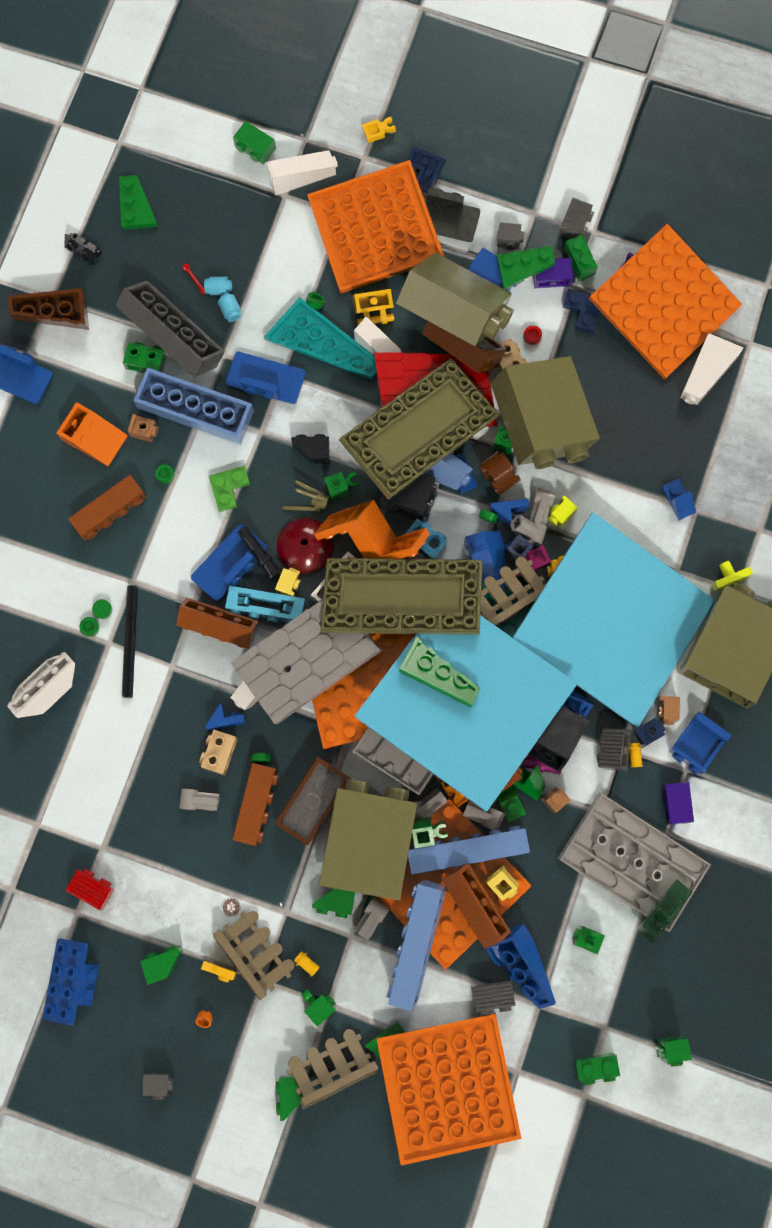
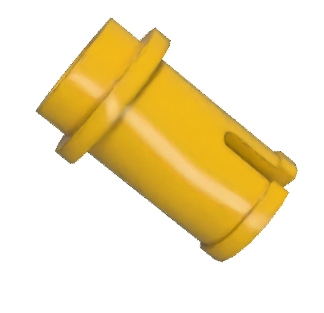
(635, 755)
(306, 963)

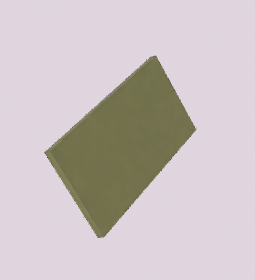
(419, 428)
(402, 596)

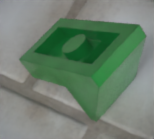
(531, 783)
(510, 804)

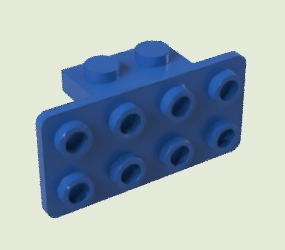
(22, 375)
(265, 378)
(225, 565)
(70, 982)

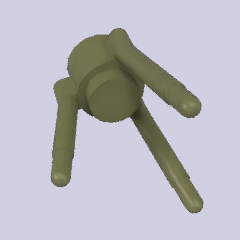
(319, 499)

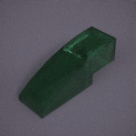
(664, 911)

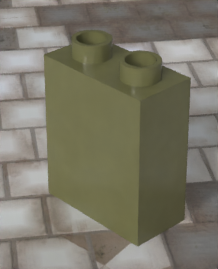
(456, 299)
(545, 412)
(733, 647)
(368, 841)

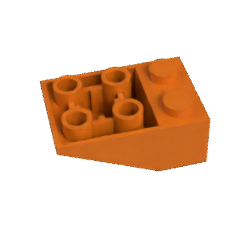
(91, 434)

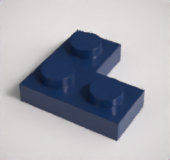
(429, 166)
(589, 313)

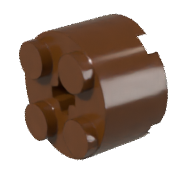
(500, 472)

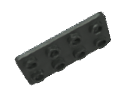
(451, 216)

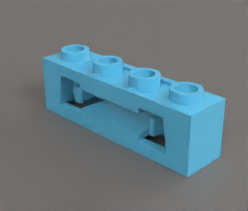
(254, 612)

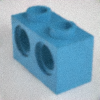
(438, 537)

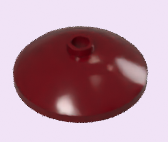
(307, 557)

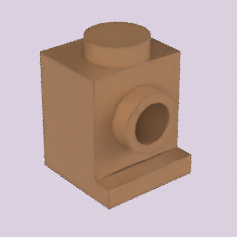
(144, 434)
(669, 709)
(555, 800)

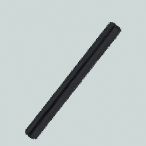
(129, 641)

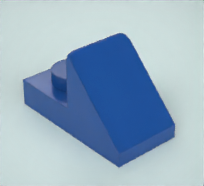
(679, 499)
(504, 509)
(220, 721)

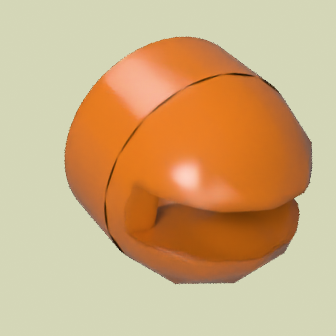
(200, 1019)

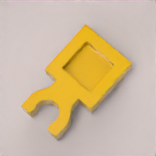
(376, 130)
(224, 974)

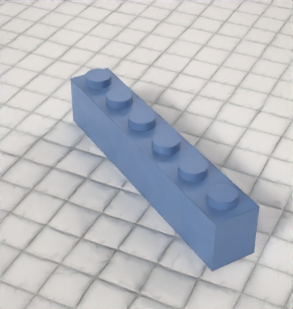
(470, 851)

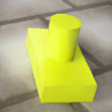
(730, 576)

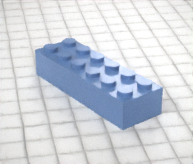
(194, 405)
(417, 945)

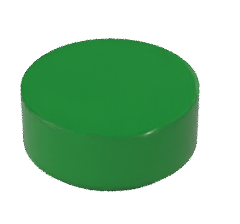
(315, 300)
(164, 474)
(487, 516)
(102, 609)
(89, 626)
(260, 758)

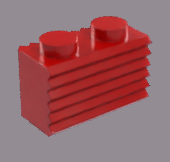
(90, 889)

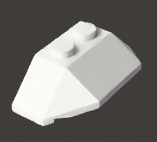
(43, 687)

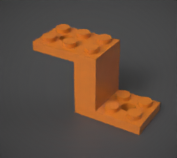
(372, 533)

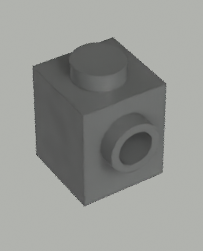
(510, 236)
(157, 1085)

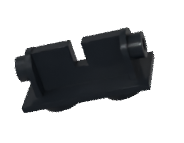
(75, 244)

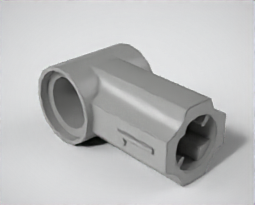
(542, 504)
(532, 531)
(194, 800)
(429, 805)
(490, 820)
(373, 915)

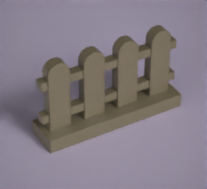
(518, 592)
(255, 964)
(323, 1076)

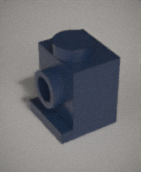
(518, 545)
(645, 737)

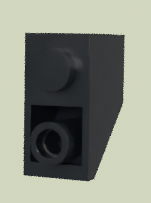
(314, 449)

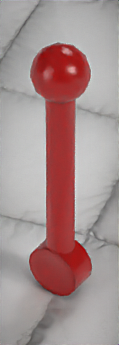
(186, 268)

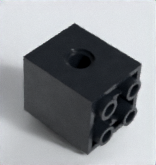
(413, 500)
(559, 739)

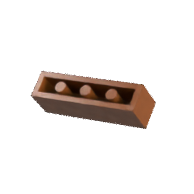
(107, 508)
(217, 623)
(255, 805)
(476, 906)

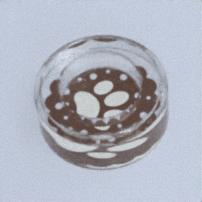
(231, 907)

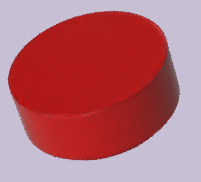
(532, 335)

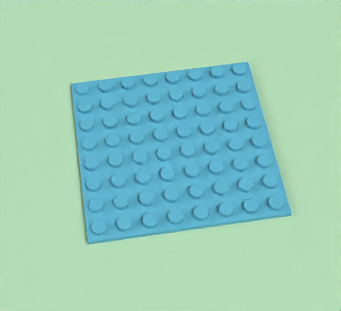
(614, 619)
(477, 745)

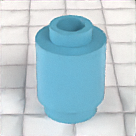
(217, 285)
(229, 307)

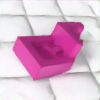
(539, 558)

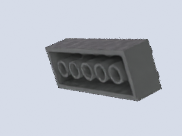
(170, 328)

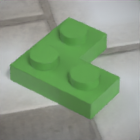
(224, 483)

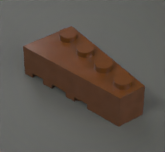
(56, 308)

